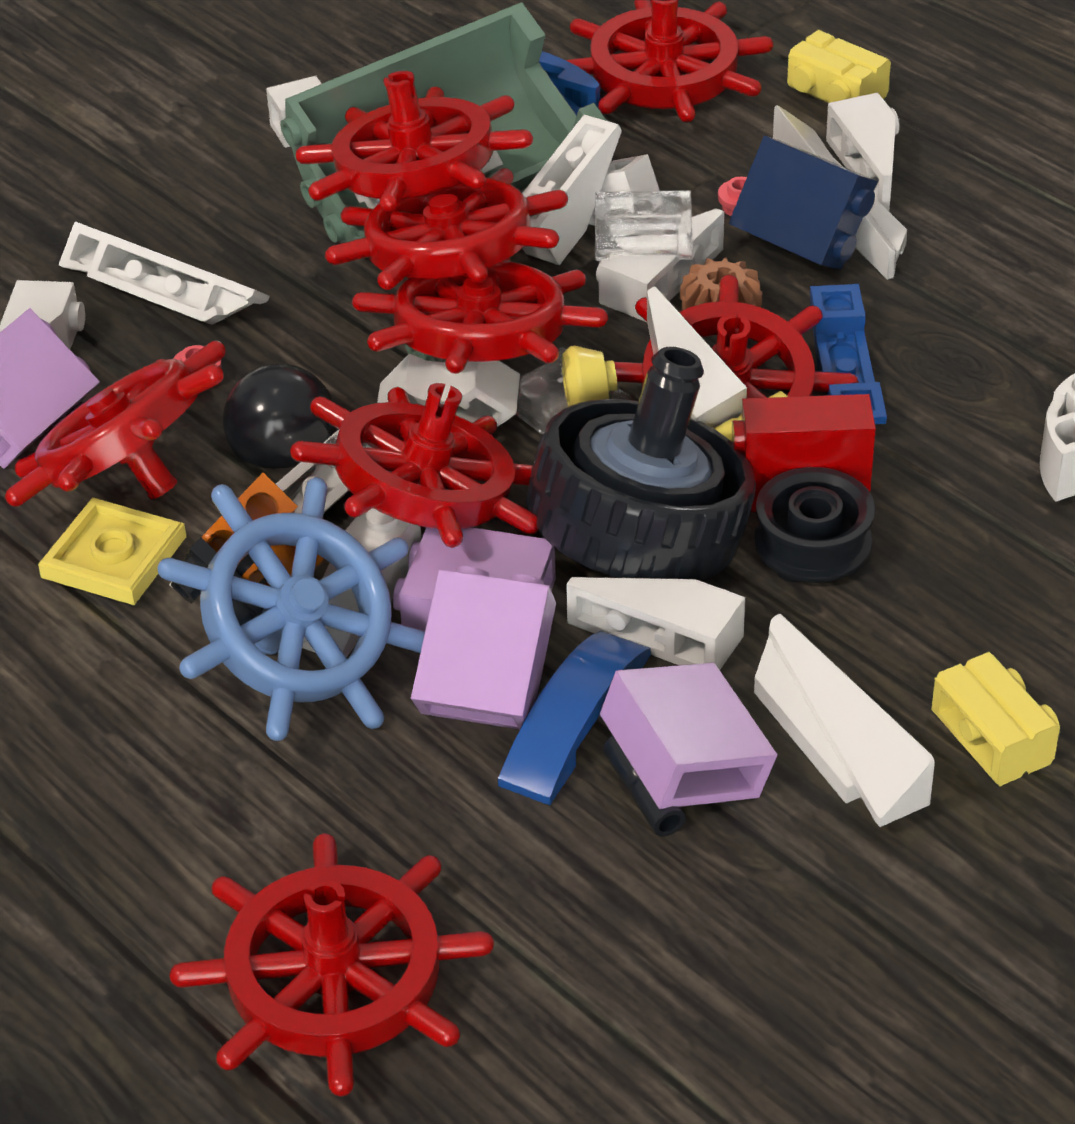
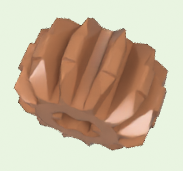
(703, 283)

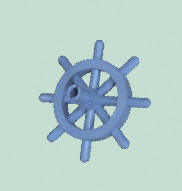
(294, 608)

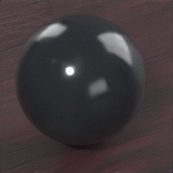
(272, 412)

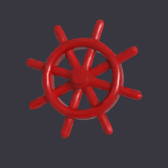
(666, 56)
(412, 145)
(449, 231)
(494, 320)
(737, 323)
(120, 428)
(425, 453)
(332, 961)

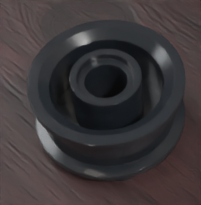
(814, 524)

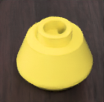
(587, 375)

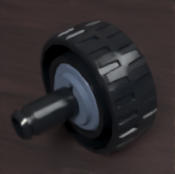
(642, 481)

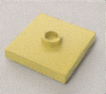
(112, 550)

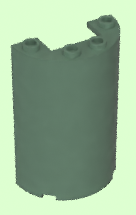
(468, 63)

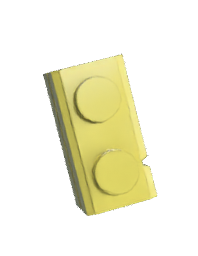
(836, 69)
(996, 718)

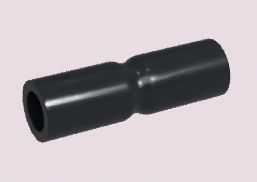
(662, 821)

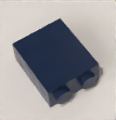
(803, 203)

